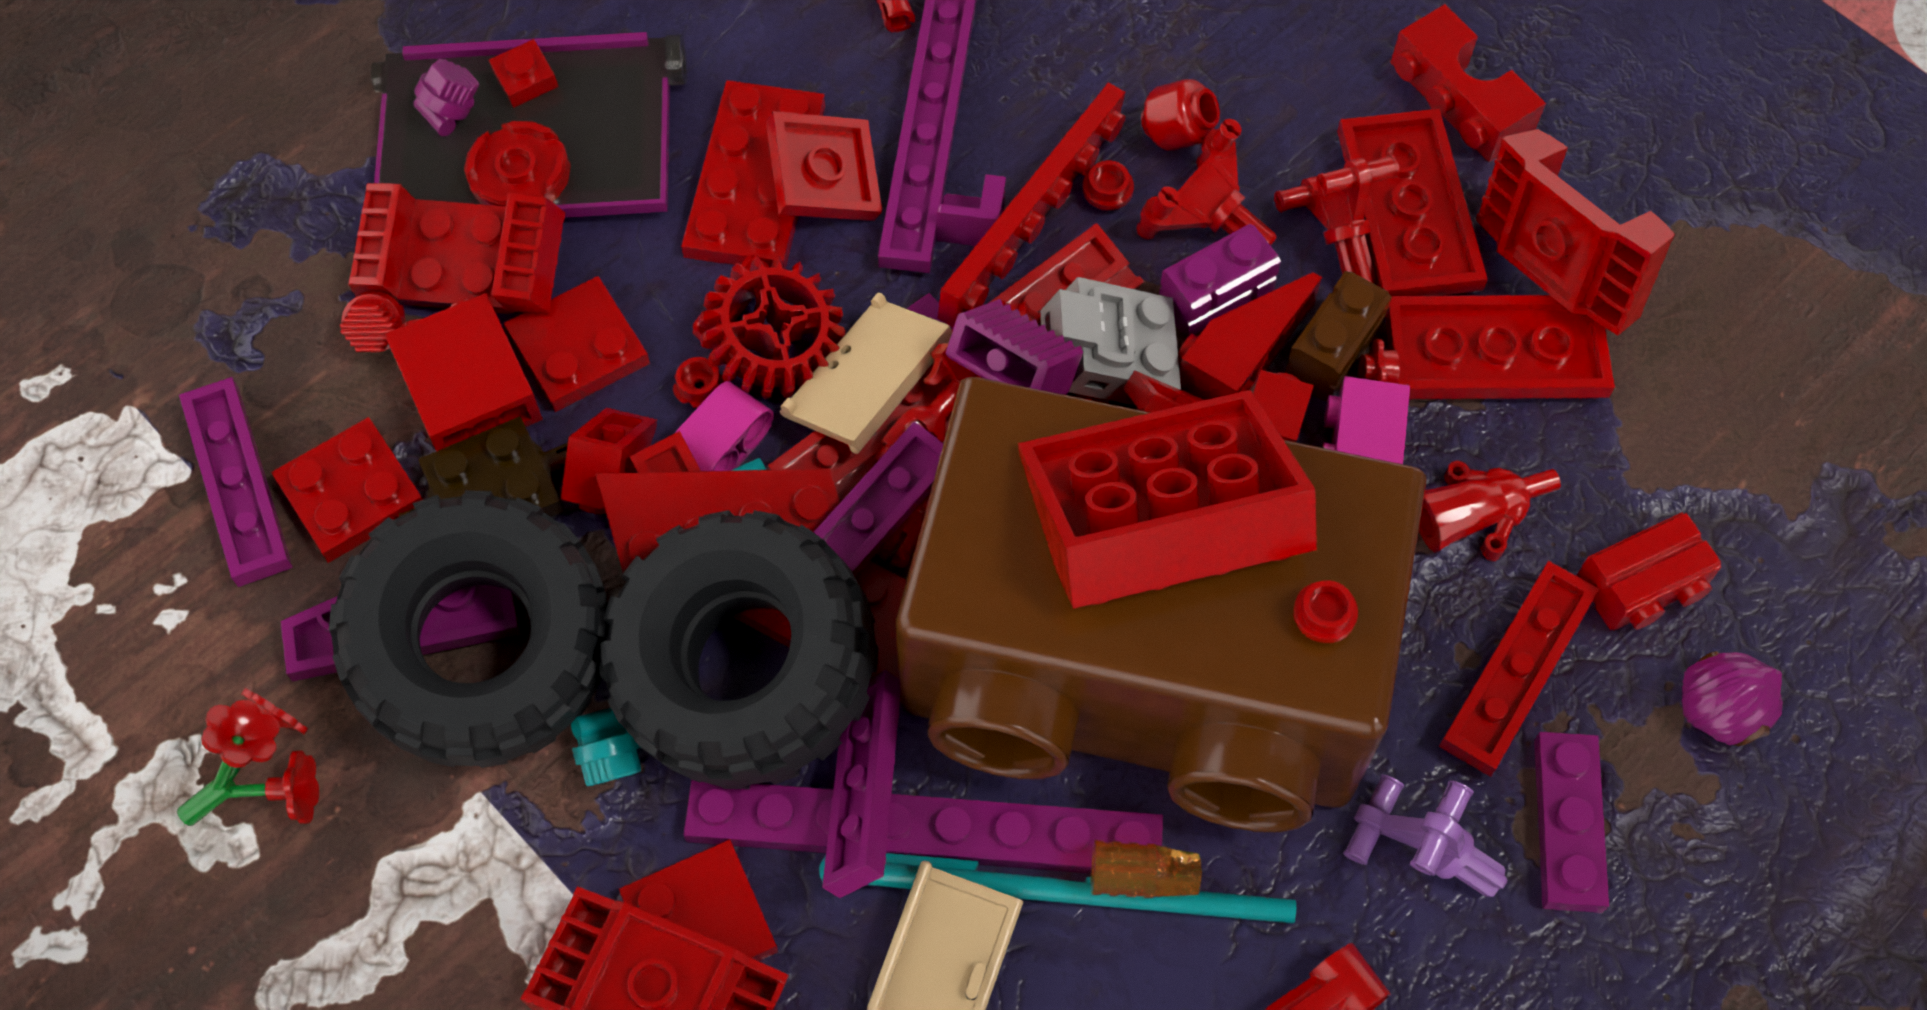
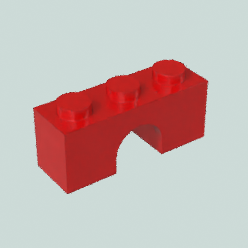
(1483, 111)

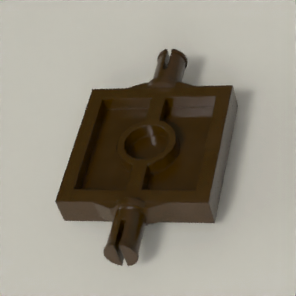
(499, 462)

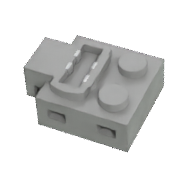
(1118, 334)

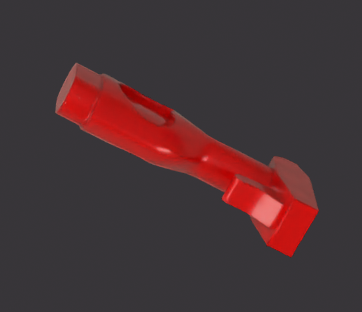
(935, 414)

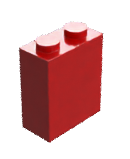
(462, 372)

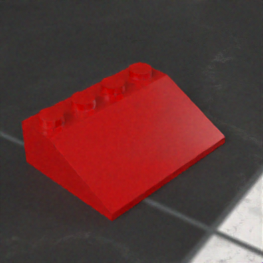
(1168, 498)

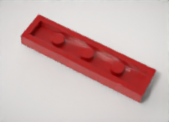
(1519, 668)

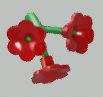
(246, 735)

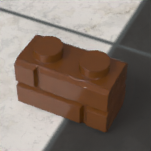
(1338, 334)

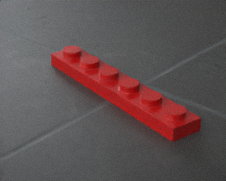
(1027, 211)

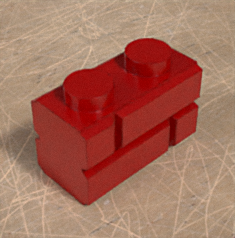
(1651, 572)

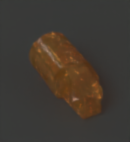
(1143, 870)

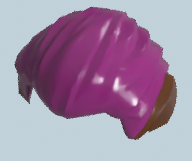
(1732, 697)

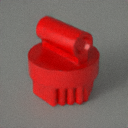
(369, 318)

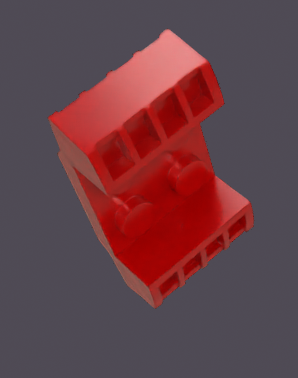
(1567, 240)
(456, 251)
(634, 960)

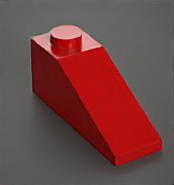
(1244, 340)

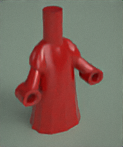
(1478, 501)

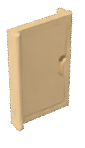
(862, 388)
(946, 945)

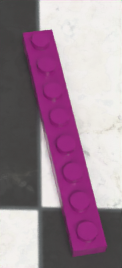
(926, 136)
(918, 826)

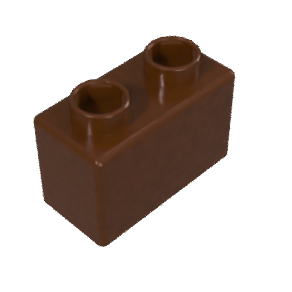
(1167, 678)

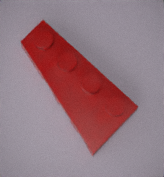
(654, 502)

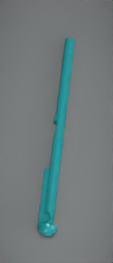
(902, 869)

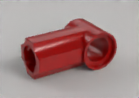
(1337, 983)

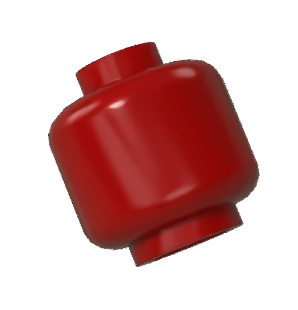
(1180, 114)

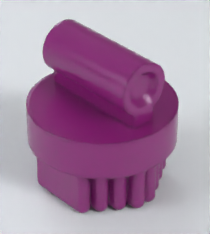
(445, 95)

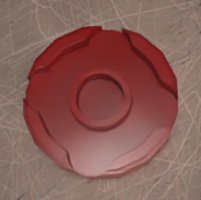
(517, 160)

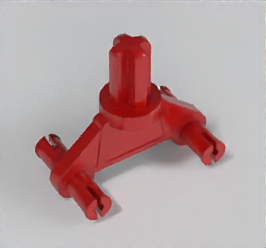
(1208, 196)
(1340, 204)

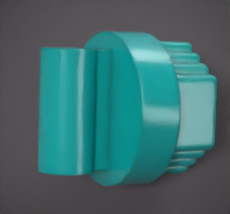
(604, 748)

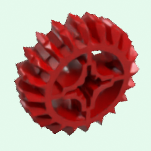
(808, 314)

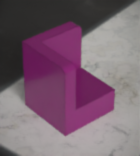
(968, 218)

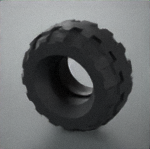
(419, 563)
(680, 599)

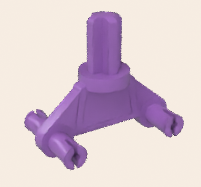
(1440, 841)

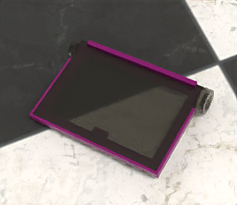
(605, 112)

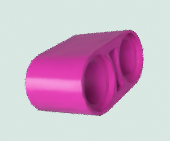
(726, 428)

